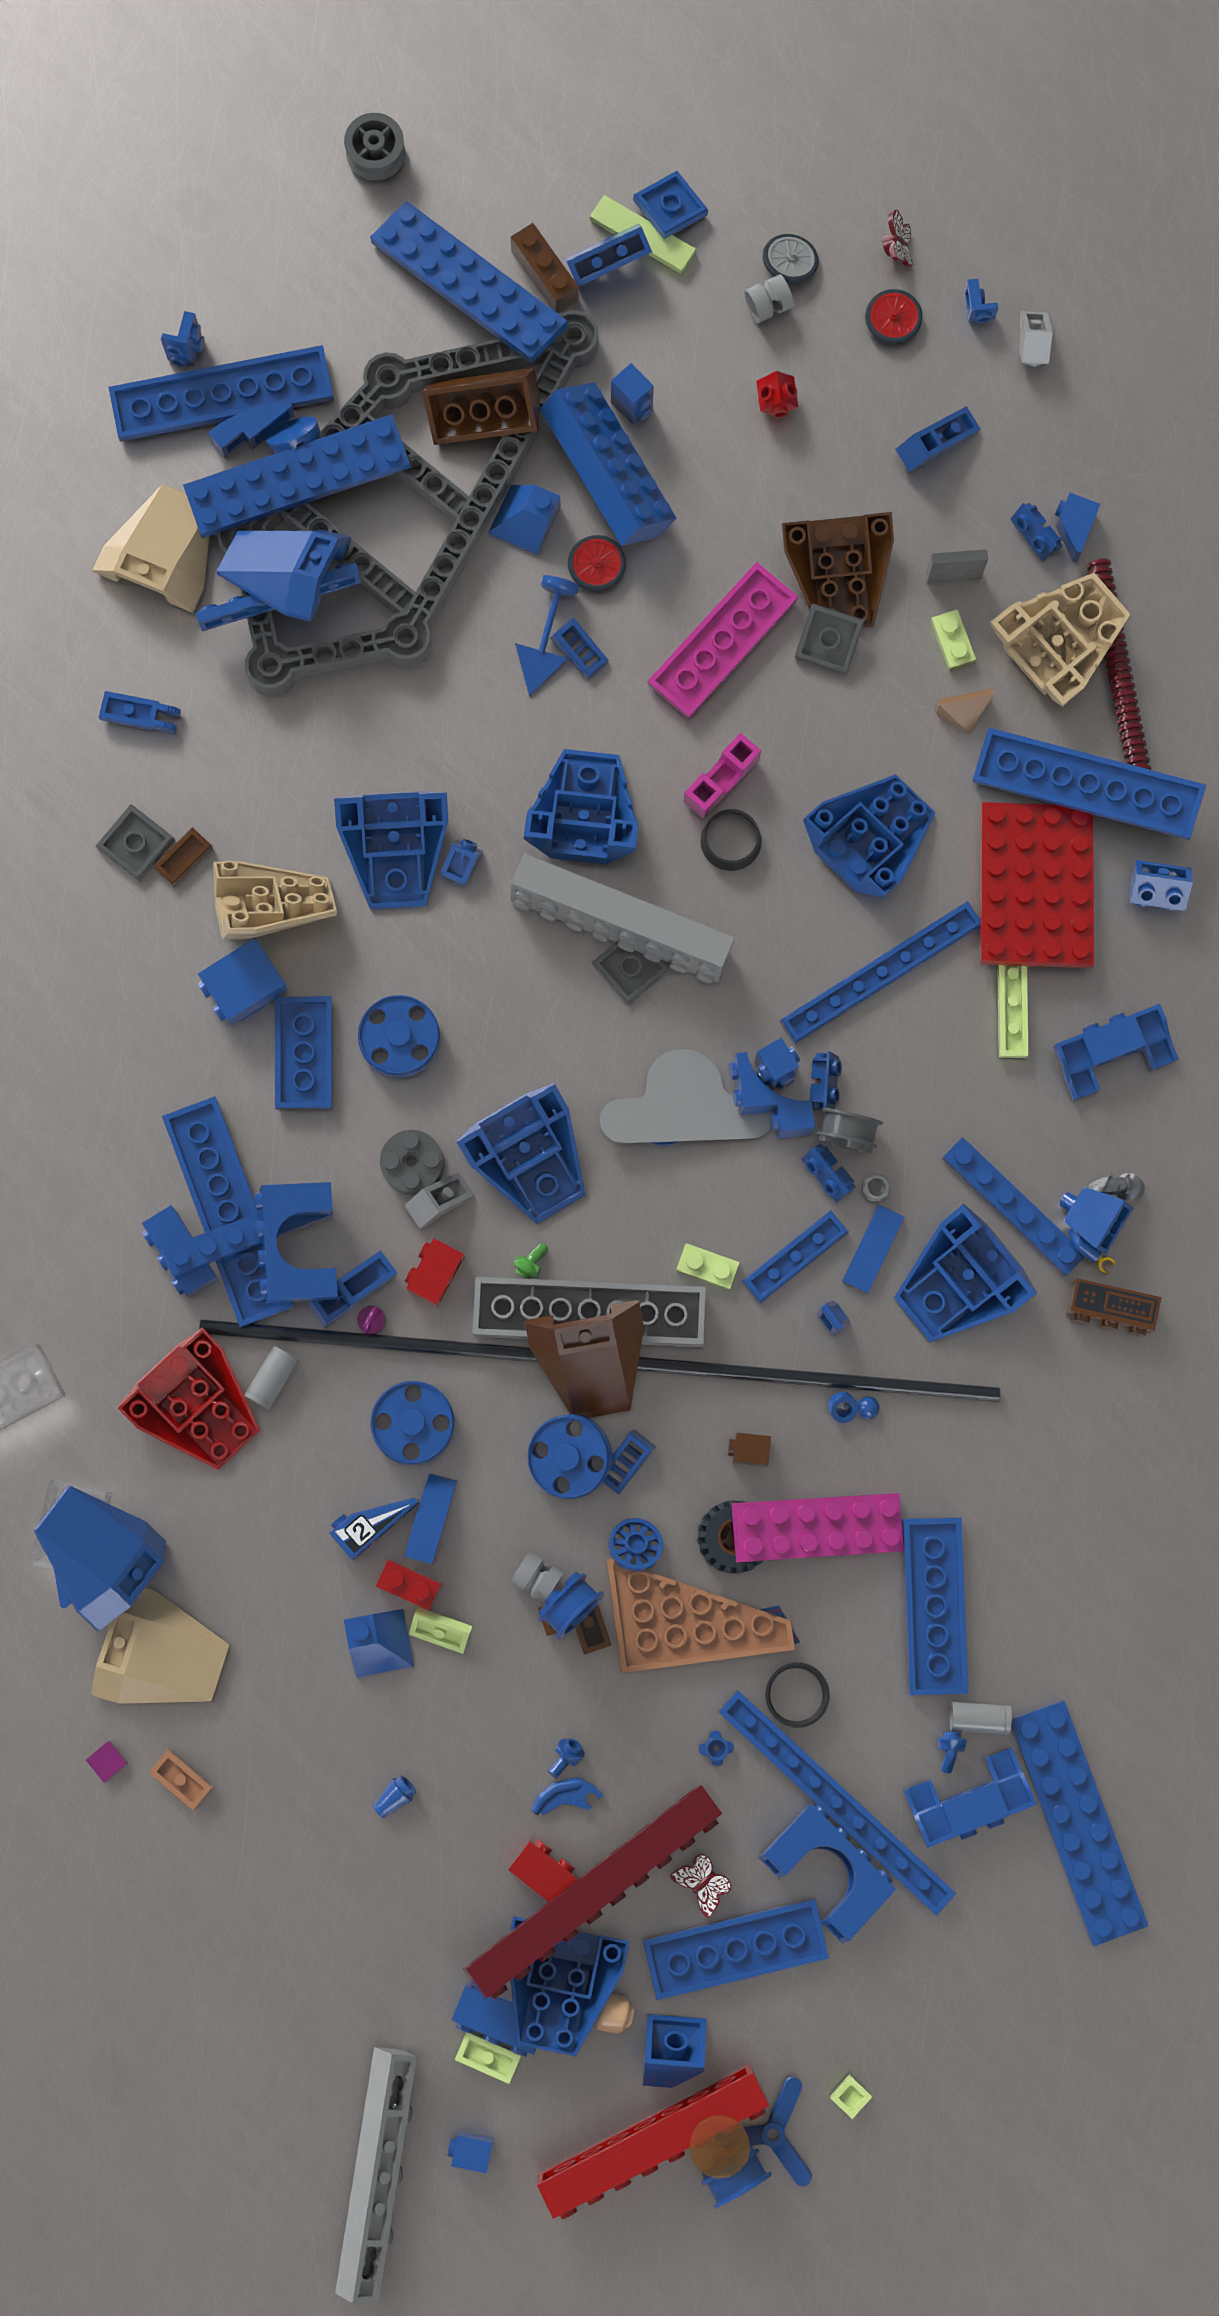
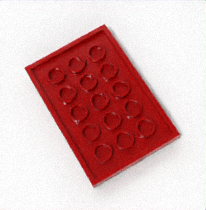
(1036, 886)

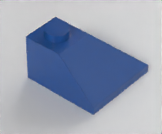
(526, 517)
(379, 1643)
(673, 2050)

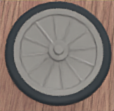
(790, 257)

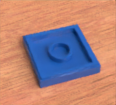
(670, 204)

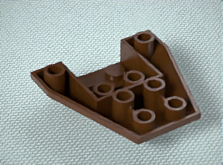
(841, 561)
(591, 1358)

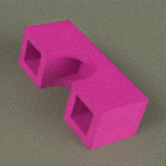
(730, 769)

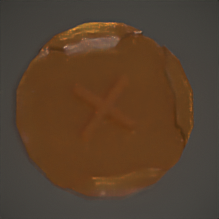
(719, 2146)

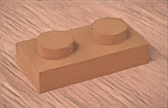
(180, 1779)

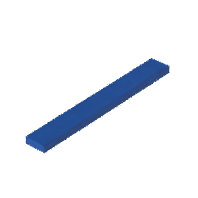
(881, 972)

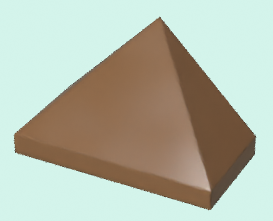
(964, 709)

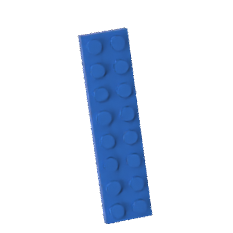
(469, 281)
(219, 392)
(296, 476)
(1089, 783)
(220, 1198)
(1078, 1823)

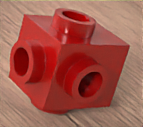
(777, 394)

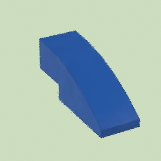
(249, 427)
(354, 1288)
(430, 1519)

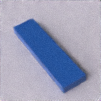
(795, 1256)

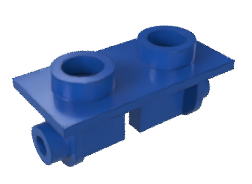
(1029, 523)
(827, 1068)
(820, 1163)

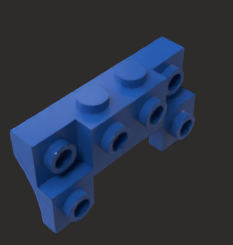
(1113, 1041)
(974, 1808)

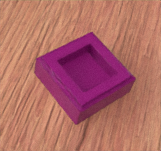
(106, 1761)

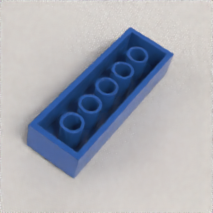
(608, 463)

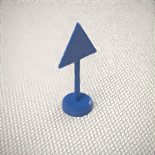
(536, 663)

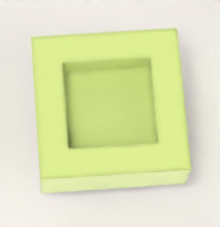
(850, 2096)

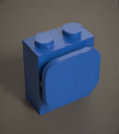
(241, 983)

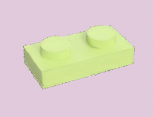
(953, 640)
(707, 1266)
(440, 1630)
(488, 2057)

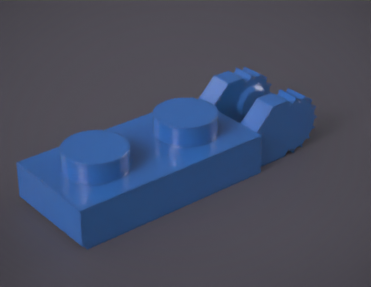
(136, 712)

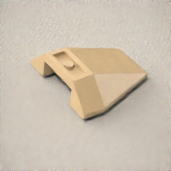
(160, 550)
(266, 899)
(158, 1655)

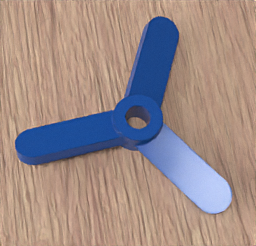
(781, 2145)

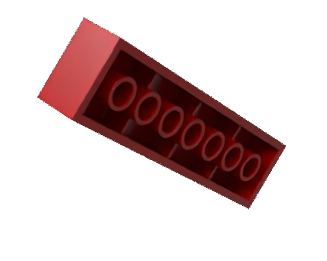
(647, 2144)

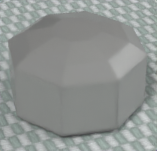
(876, 1188)

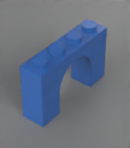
(281, 1279)
(866, 1885)

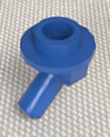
(951, 1743)
(568, 1755)

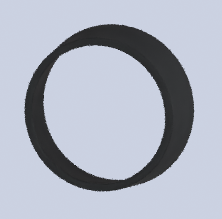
(730, 865)
(825, 1696)

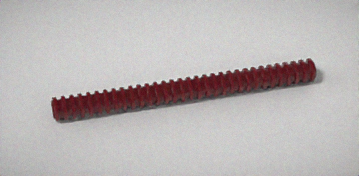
(1122, 683)

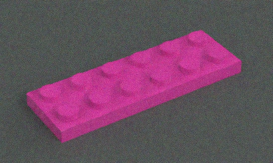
(722, 640)
(817, 1527)

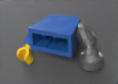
(1098, 1217)

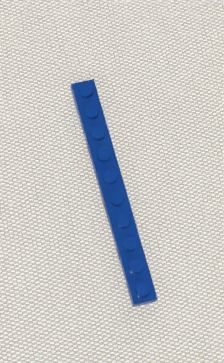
(837, 1803)

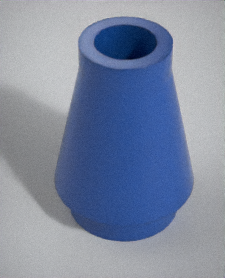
(396, 1795)

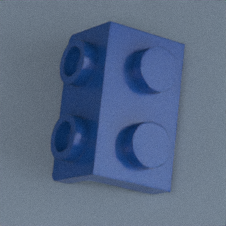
(183, 349)

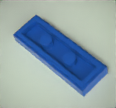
(873, 1249)

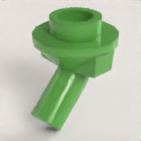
(527, 1266)

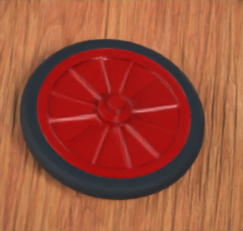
(893, 316)
(596, 563)

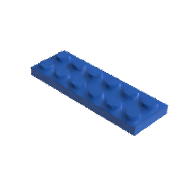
(935, 1606)
(735, 1949)

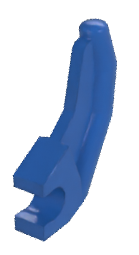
(565, 1792)

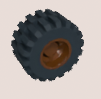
(717, 1540)

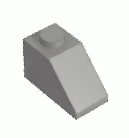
(1035, 338)
(438, 1200)

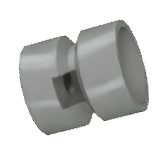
(769, 298)
(536, 1577)

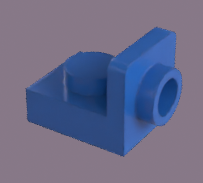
(975, 303)
(461, 861)

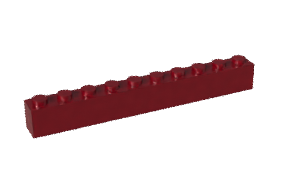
(591, 1892)

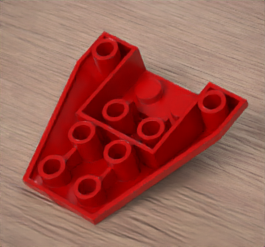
(193, 1402)

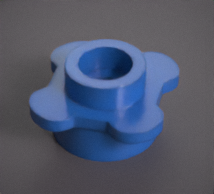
(708, 1748)

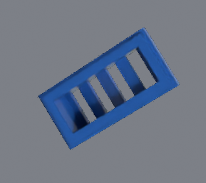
(571, 654)
(833, 1317)
(640, 1441)

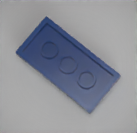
(303, 1053)

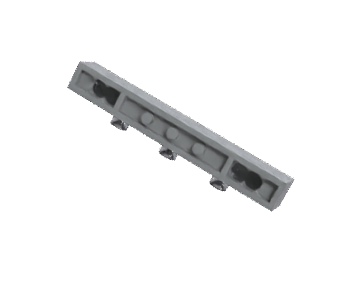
(376, 2175)

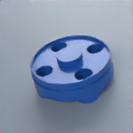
(399, 1036)
(412, 1423)
(569, 1456)

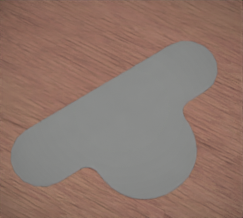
(681, 1104)

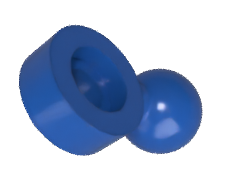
(866, 1407)

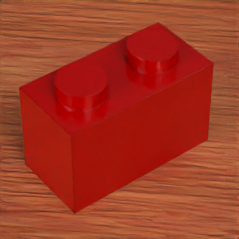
(434, 1271)
(409, 1585)
(542, 1871)

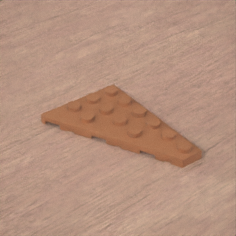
(678, 1624)

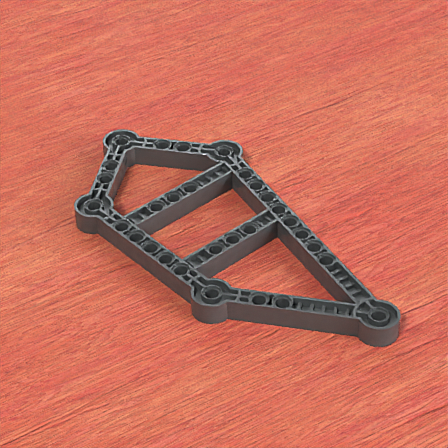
(412, 610)

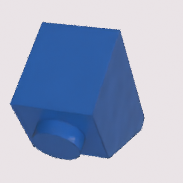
(1075, 522)

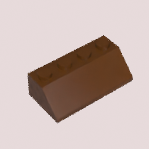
(483, 406)

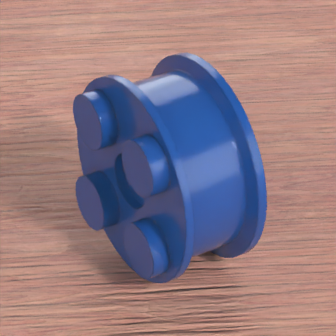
(570, 1606)
(747, 2178)

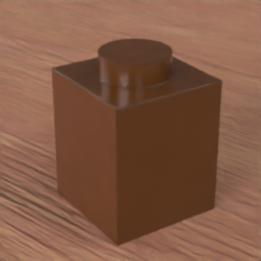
(750, 1449)

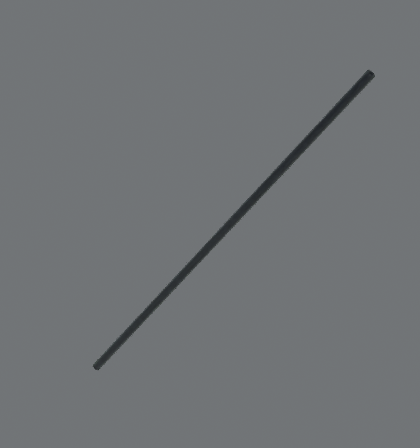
(645, 1364)

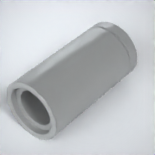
(271, 1377)
(980, 1718)

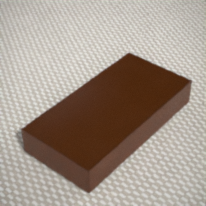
(183, 857)

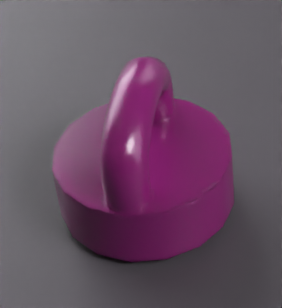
(371, 1319)

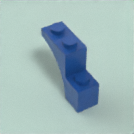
(752, 1096)

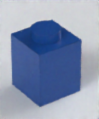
(470, 2151)

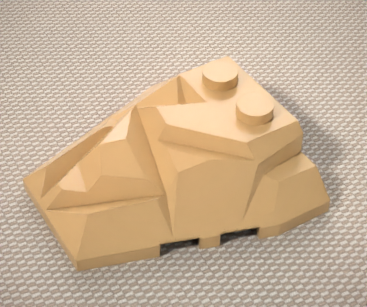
(1062, 635)

